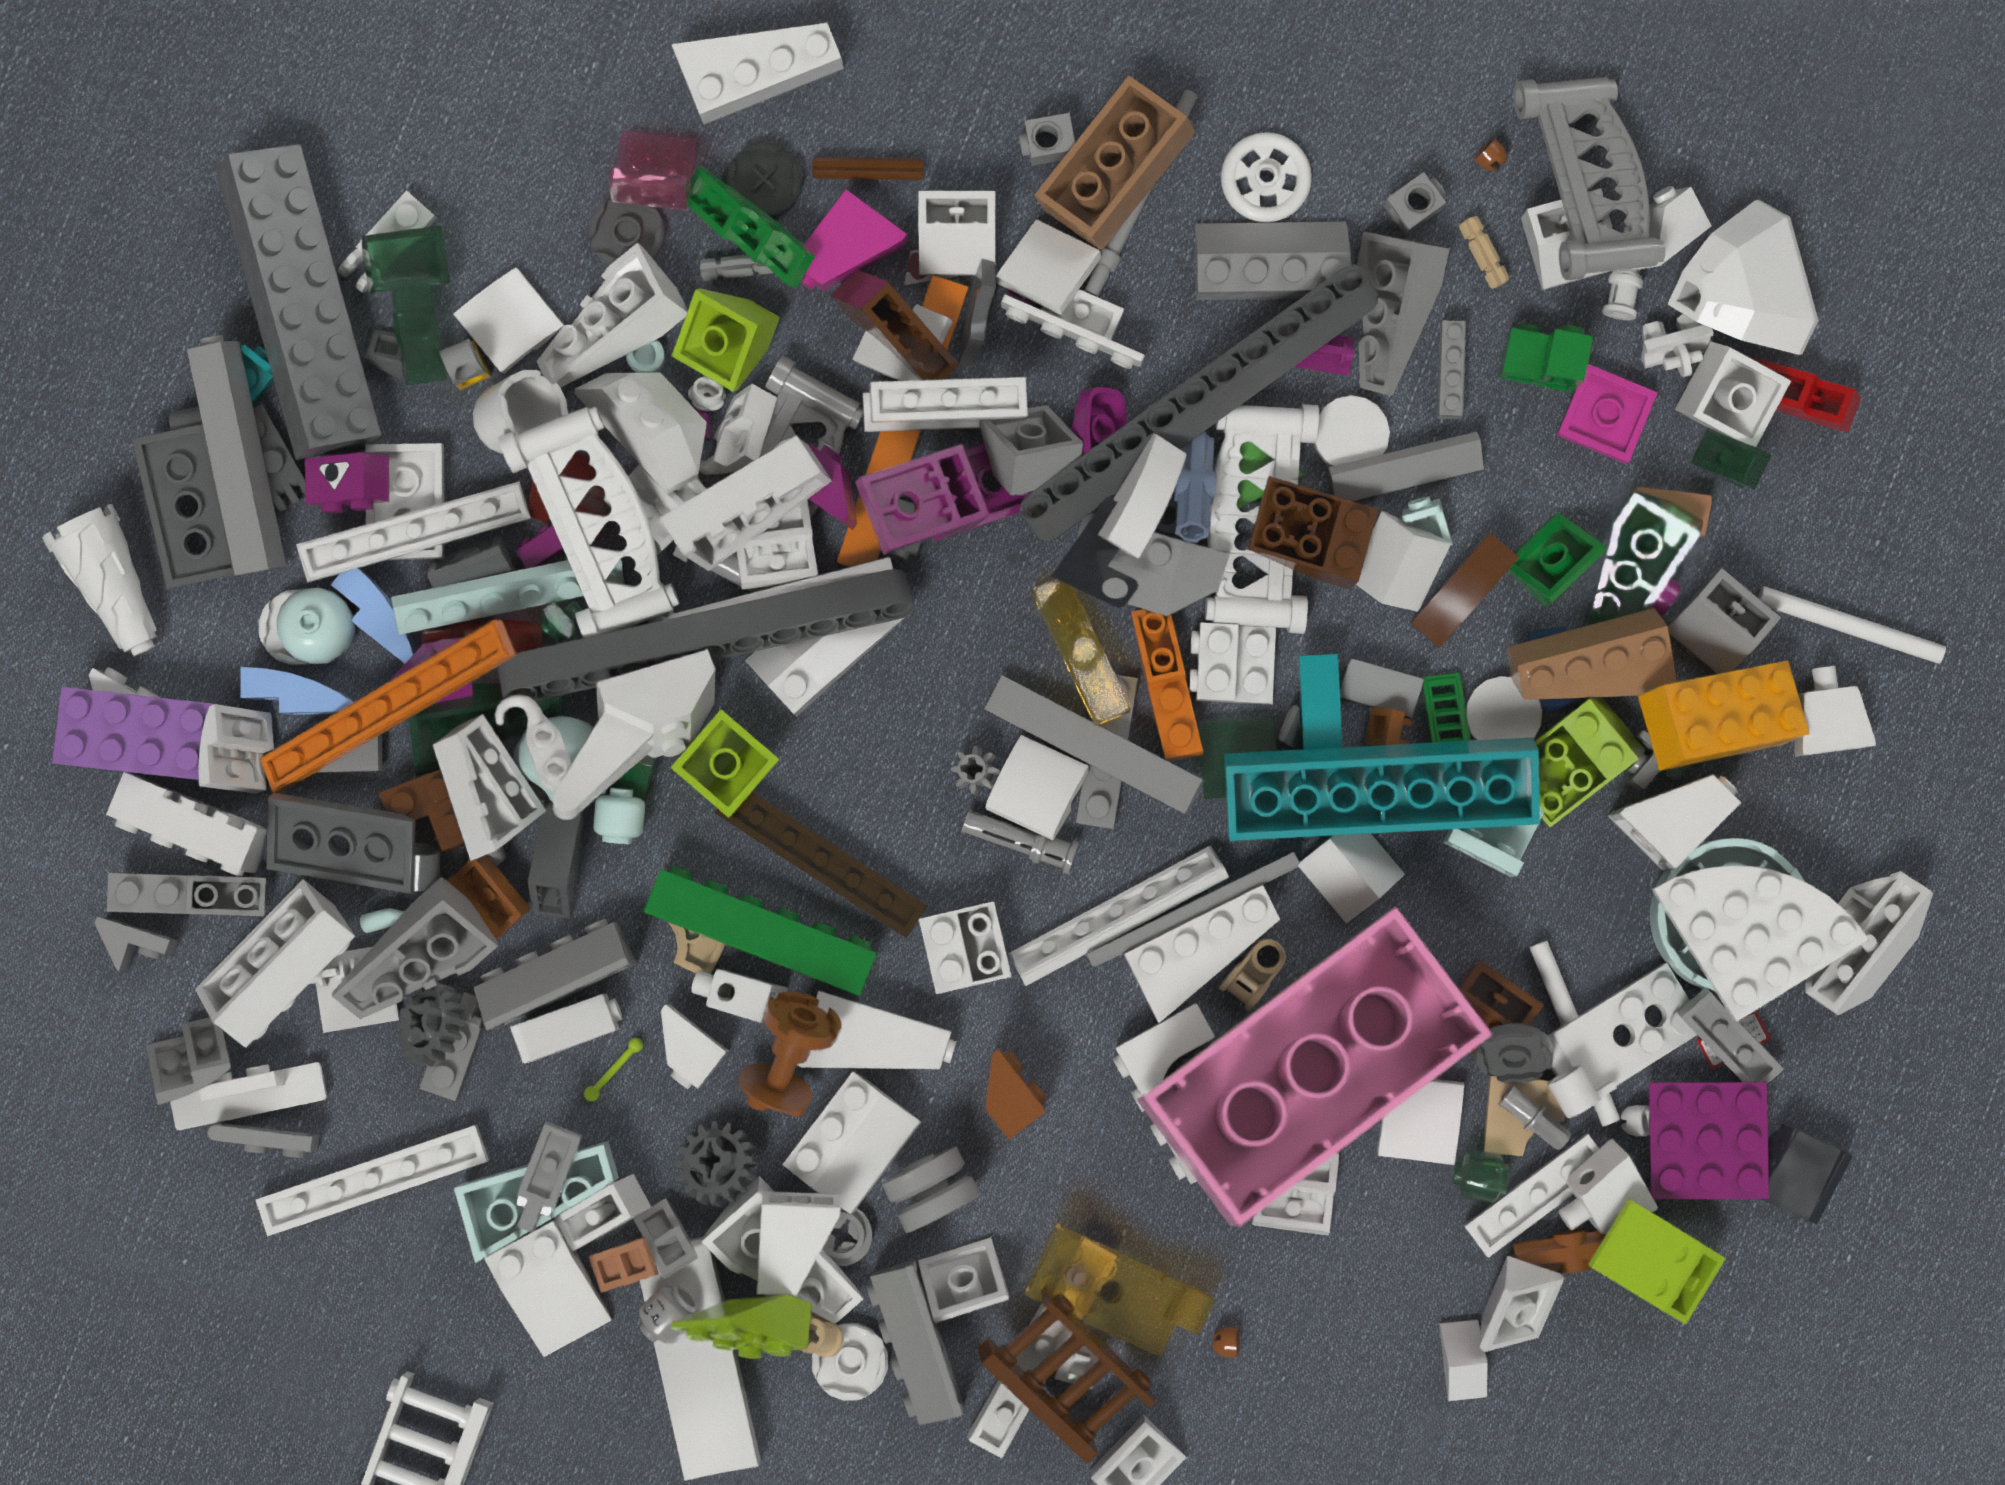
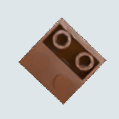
(1009, 1098)

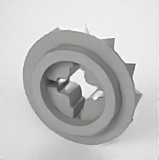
(850, 1252)

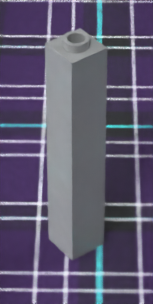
(236, 456)

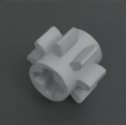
(970, 762)

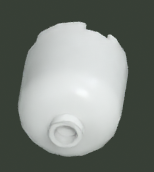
(517, 406)

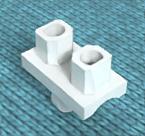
(1677, 348)

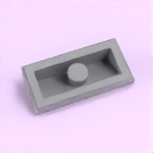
(1380, 687)

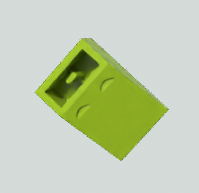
(1582, 756)
(1656, 1261)
(752, 1325)

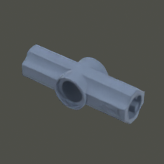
(1195, 489)

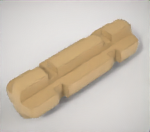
(1484, 252)

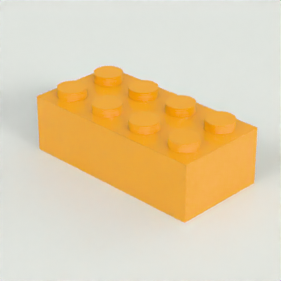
(1723, 715)

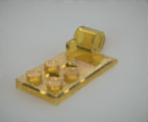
(1147, 1302)

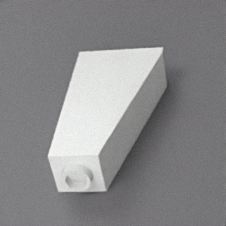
(880, 1039)

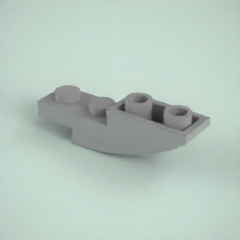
(186, 894)

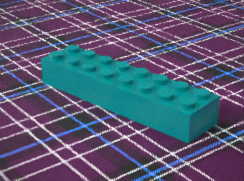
(1382, 789)

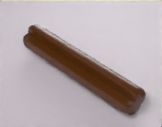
(868, 168)

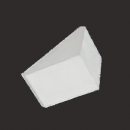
(1463, 1360)

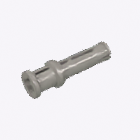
(1037, 846)

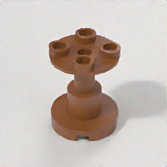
(797, 1030)

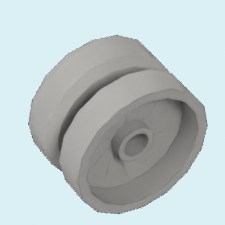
(928, 1184)

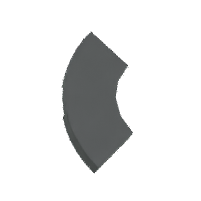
(977, 312)

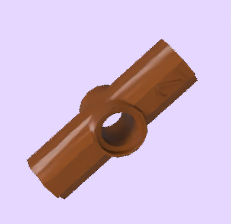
(1562, 1252)

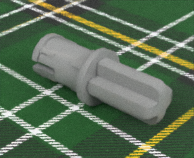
(1535, 1118)

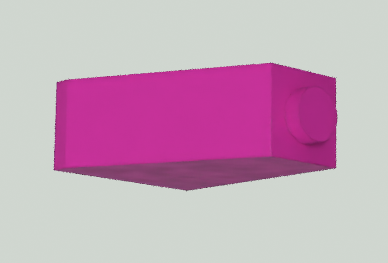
(848, 241)

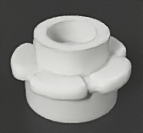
(706, 394)

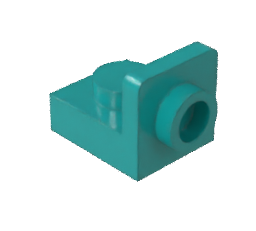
(257, 372)

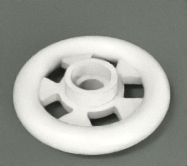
(1249, 204)

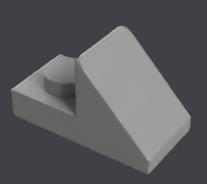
(123, 938)

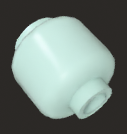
(619, 816)

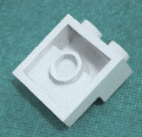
(1233, 663)

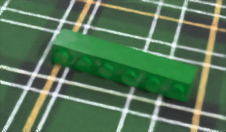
(760, 932)

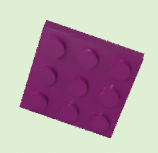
(1708, 1140)

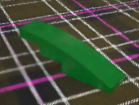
(748, 227)

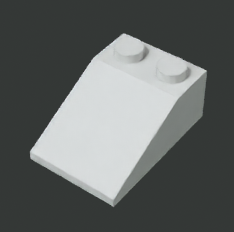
(548, 1288)

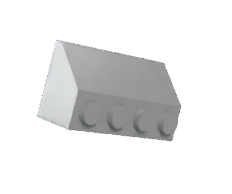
(1267, 258)
(553, 975)
(916, 1342)

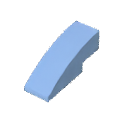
(375, 612)
(295, 693)

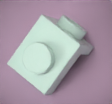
(1427, 516)

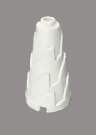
(100, 565)

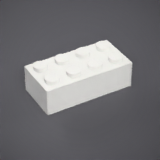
(274, 964)

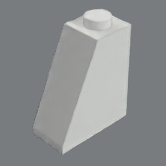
(566, 1027)
(792, 1237)

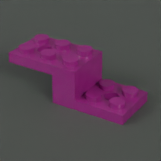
(944, 494)

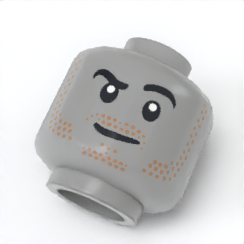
(663, 1308)

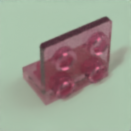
(653, 170)

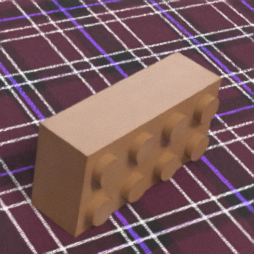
(1115, 163)

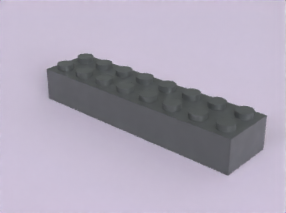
(297, 301)

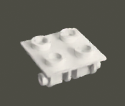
(335, 1015)

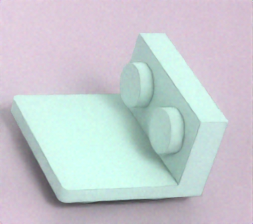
(1494, 846)

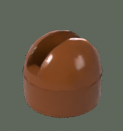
(1490, 155)
(1227, 1342)

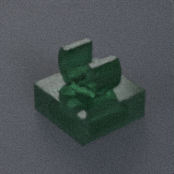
(560, 623)

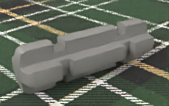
(731, 267)

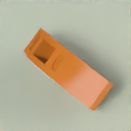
(1167, 685)

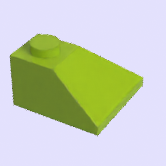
(724, 337)

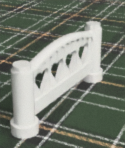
(1279, 435)
(546, 453)

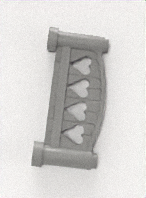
(1593, 245)
(798, 402)

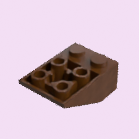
(1313, 532)

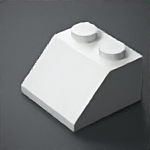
(1732, 394)

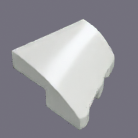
(741, 431)

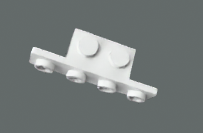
(1085, 320)
(250, 1095)

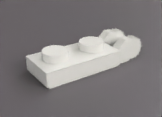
(403, 215)

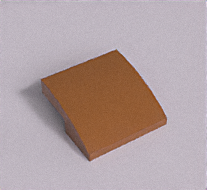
(490, 894)

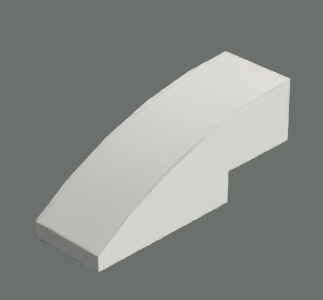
(1144, 496)

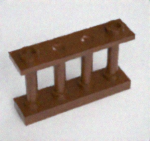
(1055, 1410)

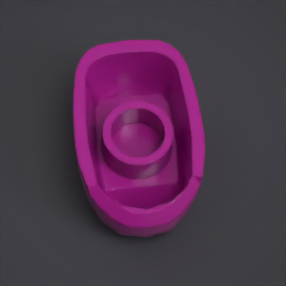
(1098, 415)

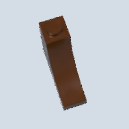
(888, 318)

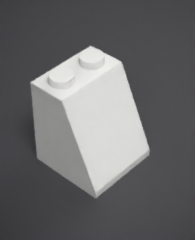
(1678, 819)

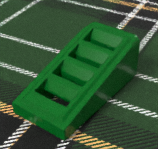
(1459, 709)

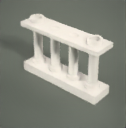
(942, 403)
(458, 1455)

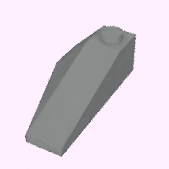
(427, 943)

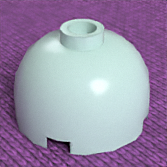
(315, 625)

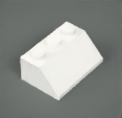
(852, 1142)

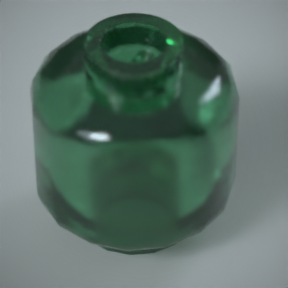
(1481, 1176)

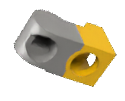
(465, 364)

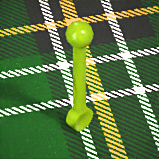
(593, 1092)

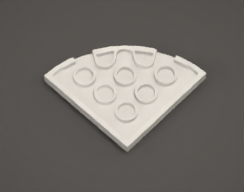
(1756, 931)

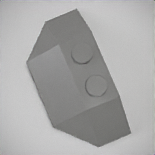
(1167, 573)

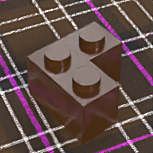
(424, 800)

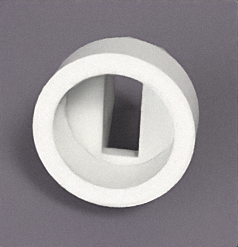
(1637, 1120)

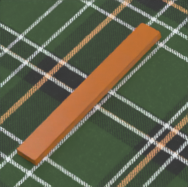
(898, 446)
(388, 706)

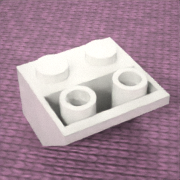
(955, 231)
(1545, 231)
(965, 947)

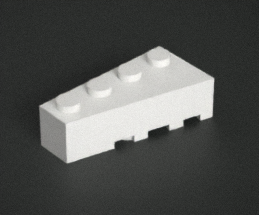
(753, 67)

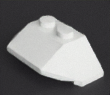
(650, 424)
(1891, 917)

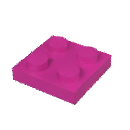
(1607, 414)

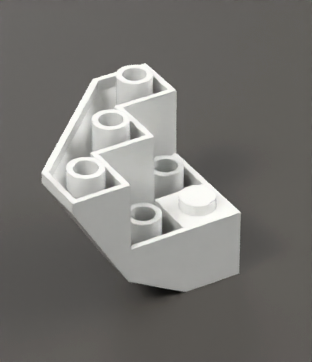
(1750, 282)

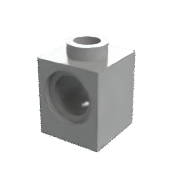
(1058, 125)
(1404, 215)

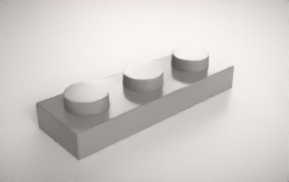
(1729, 1039)

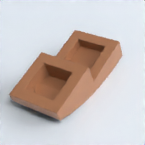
(623, 1264)

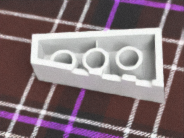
(745, 503)
(189, 824)
(1194, 952)

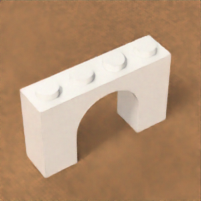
(1151, 1054)

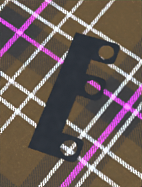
(1088, 558)

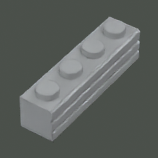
(1451, 369)

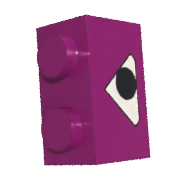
(347, 481)

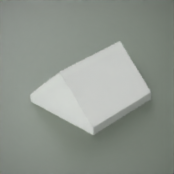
(1401, 562)
(1351, 872)
(963, 1280)
(1518, 1304)
(1138, 1458)

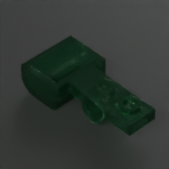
(408, 267)

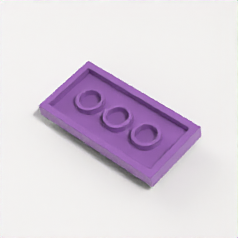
(129, 733)

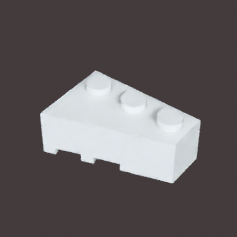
(484, 787)

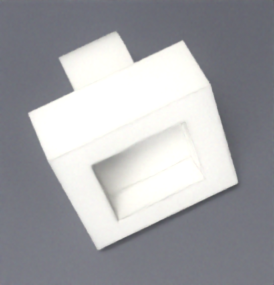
(1076, 1365)

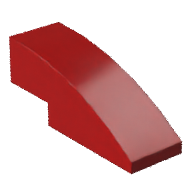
(1816, 399)

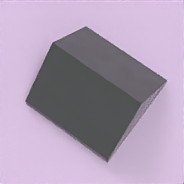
(471, 563)

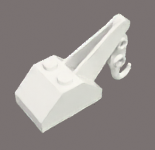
(638, 715)

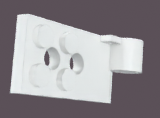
(1590, 1061)

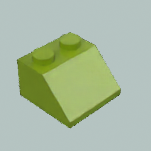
(725, 763)

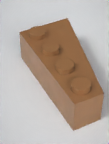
(1596, 660)

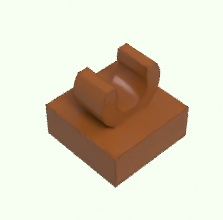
(1385, 727)

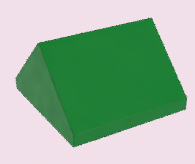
(1555, 558)

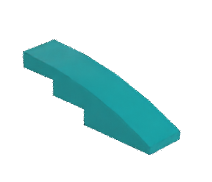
(1320, 702)

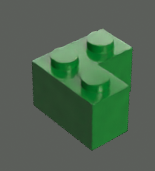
(1546, 360)

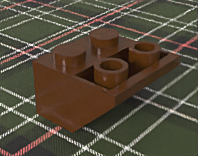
(1496, 998)

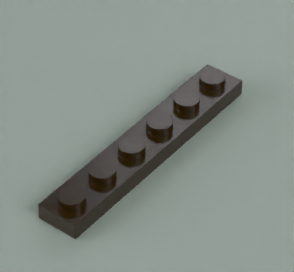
(827, 863)

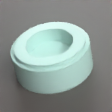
(647, 358)

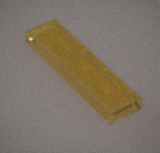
(1081, 651)

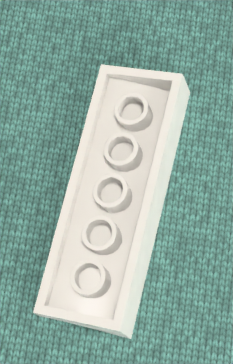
(704, 1382)

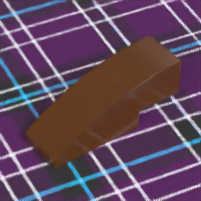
(1464, 590)

